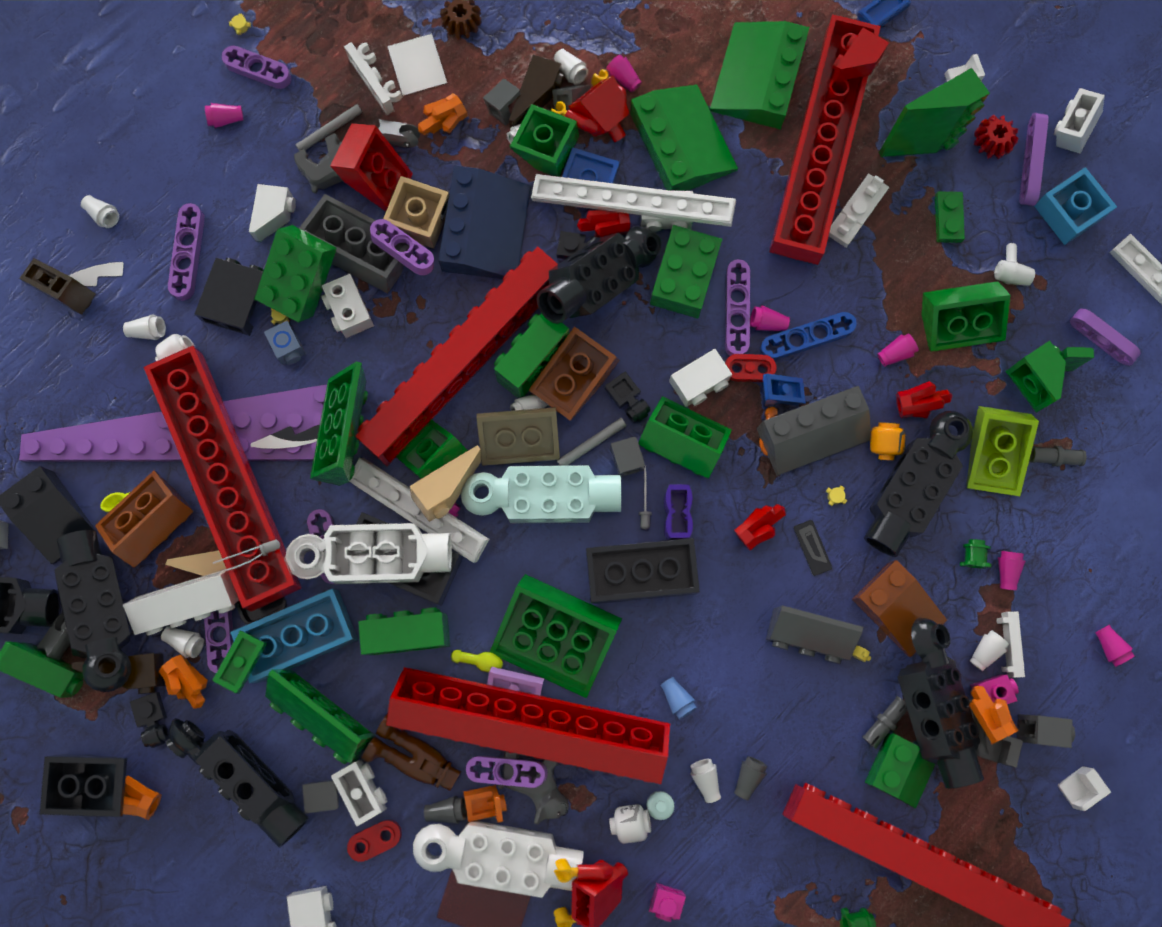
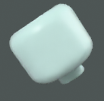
(660, 805)

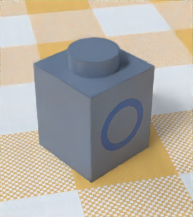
(285, 343)

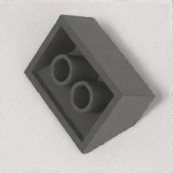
(813, 634)

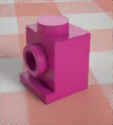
(1007, 688)
(667, 902)

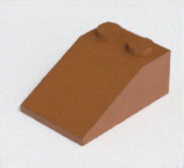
(574, 374)
(895, 602)

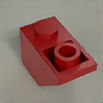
(861, 58)

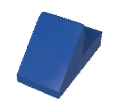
(782, 390)

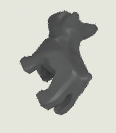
(321, 174)
(547, 798)

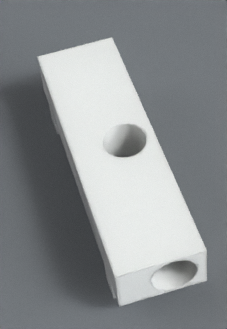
(1014, 652)

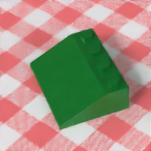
(760, 71)
(937, 117)
(681, 137)
(339, 426)
(555, 635)
(318, 715)

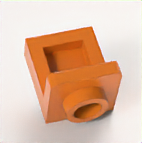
(484, 803)

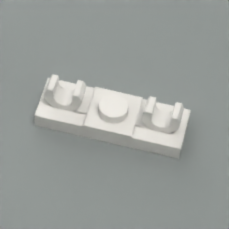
(372, 77)
(857, 210)

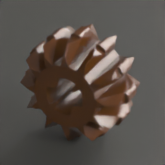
(460, 17)

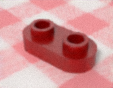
(749, 367)
(374, 841)

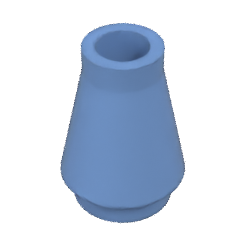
(678, 698)

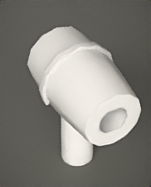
(1013, 272)

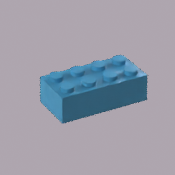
(300, 633)

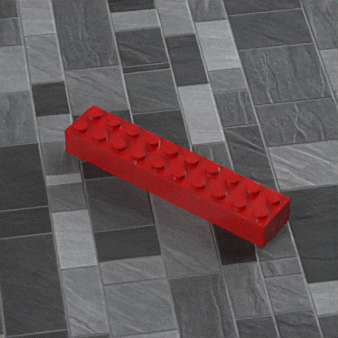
(821, 151)
(457, 359)
(221, 477)
(530, 725)
(913, 860)

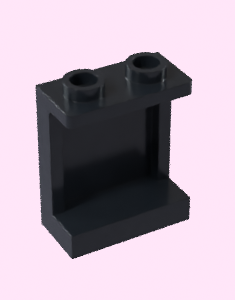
(230, 295)

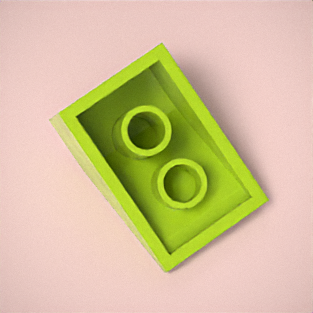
(1000, 450)

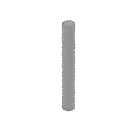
(329, 128)
(592, 442)

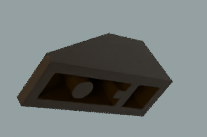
(537, 87)
(58, 286)
(143, 675)

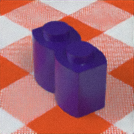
(677, 506)

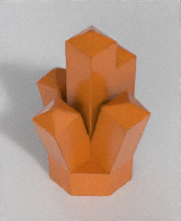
(442, 114)
(184, 680)
(992, 716)
(139, 799)

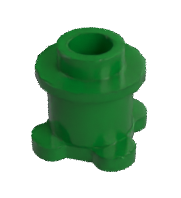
(976, 554)
(857, 919)

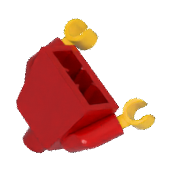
(599, 108)
(594, 892)

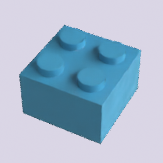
(1075, 206)

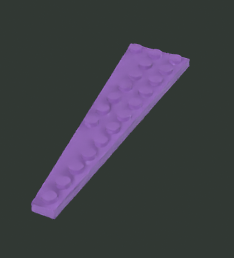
(149, 439)

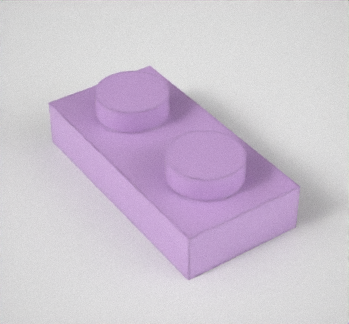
(515, 681)

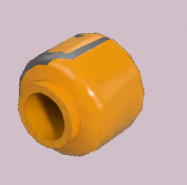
(887, 440)

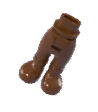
(426, 764)

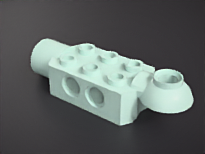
(544, 494)

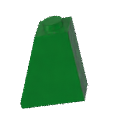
(35, 668)

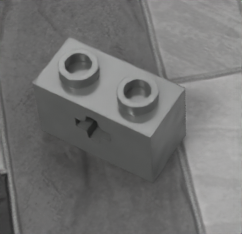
(1045, 730)

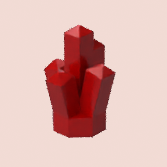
(605, 223)
(921, 400)
(759, 526)

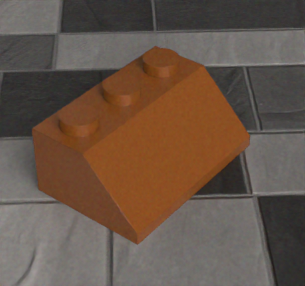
(143, 519)

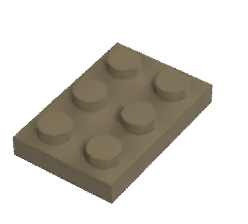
(518, 436)

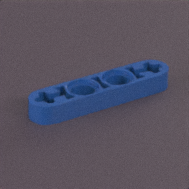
(808, 337)

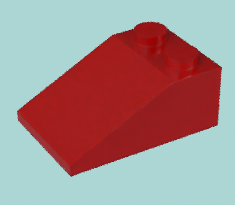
(369, 164)

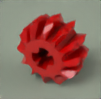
(996, 136)

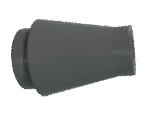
(750, 776)
(446, 811)

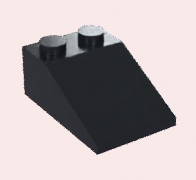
(43, 511)
(83, 785)

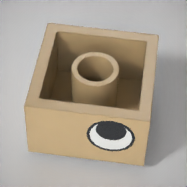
(418, 210)

